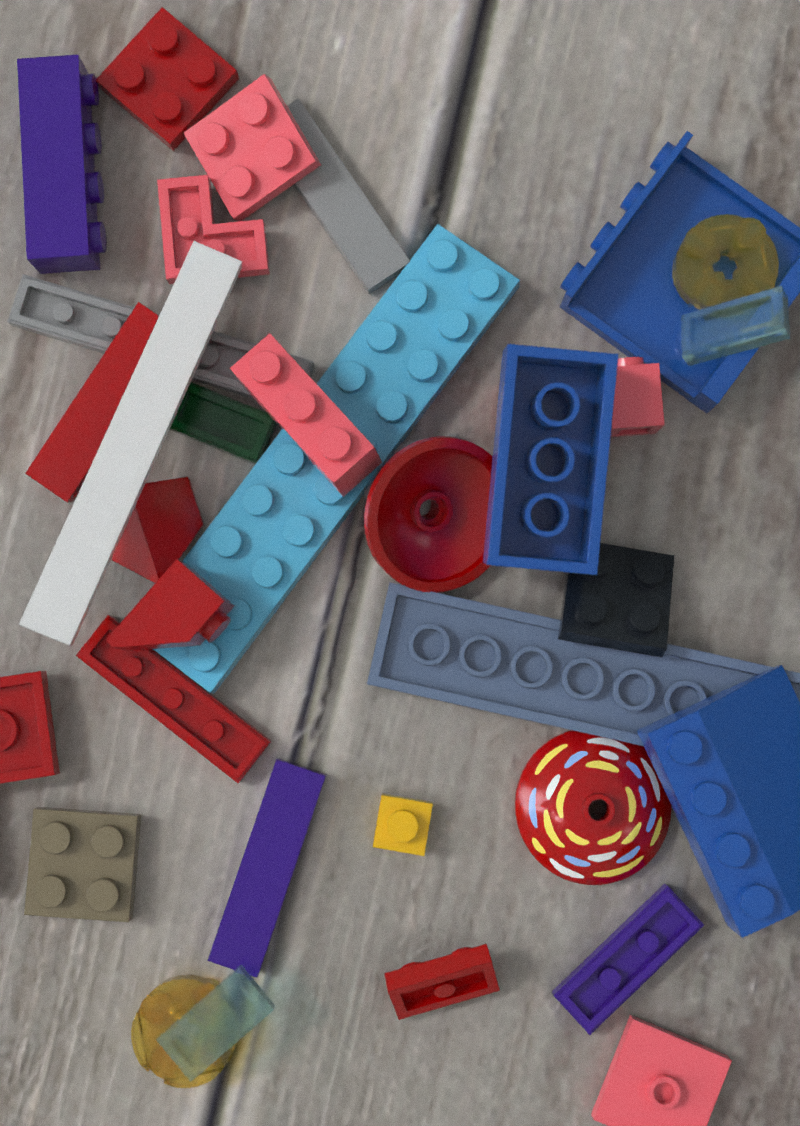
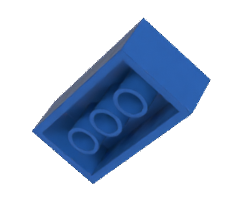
(550, 459)

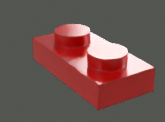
(441, 981)

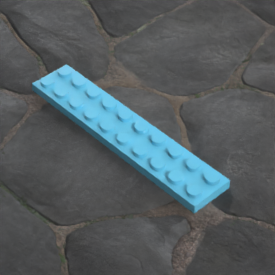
(384, 387)

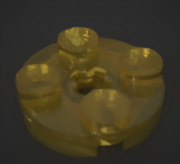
(731, 236)
(158, 1012)

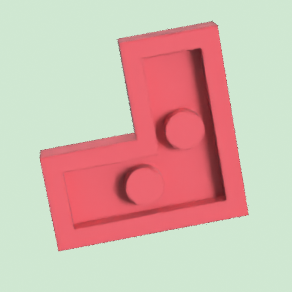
(189, 217)

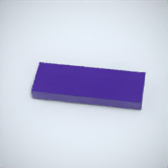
(627, 958)

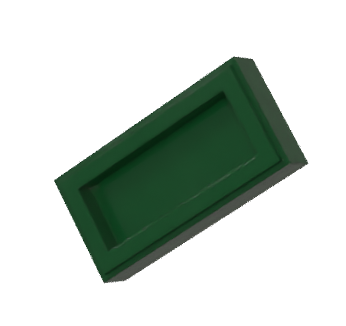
(224, 423)

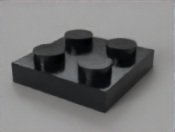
(622, 604)

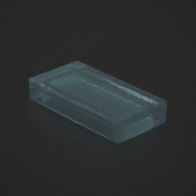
(735, 326)
(215, 1023)

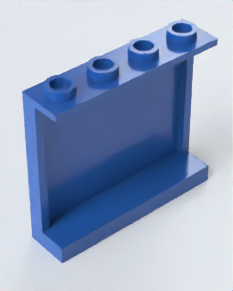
(629, 282)

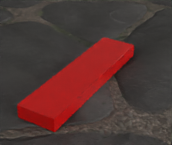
(78, 435)
(177, 702)

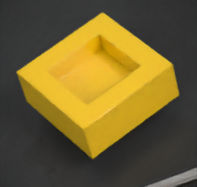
(402, 824)

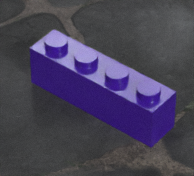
(60, 164)

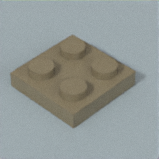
(82, 864)

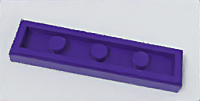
(267, 867)

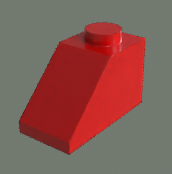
(174, 613)

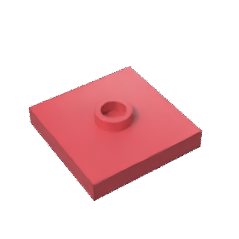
(660, 1079)

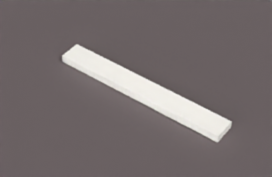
(131, 445)

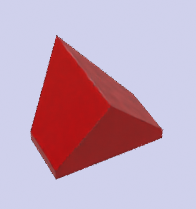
(159, 528)

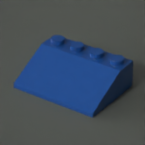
(737, 794)

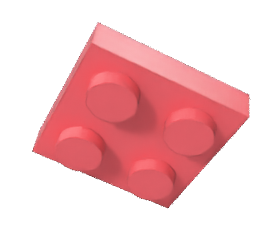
(252, 148)

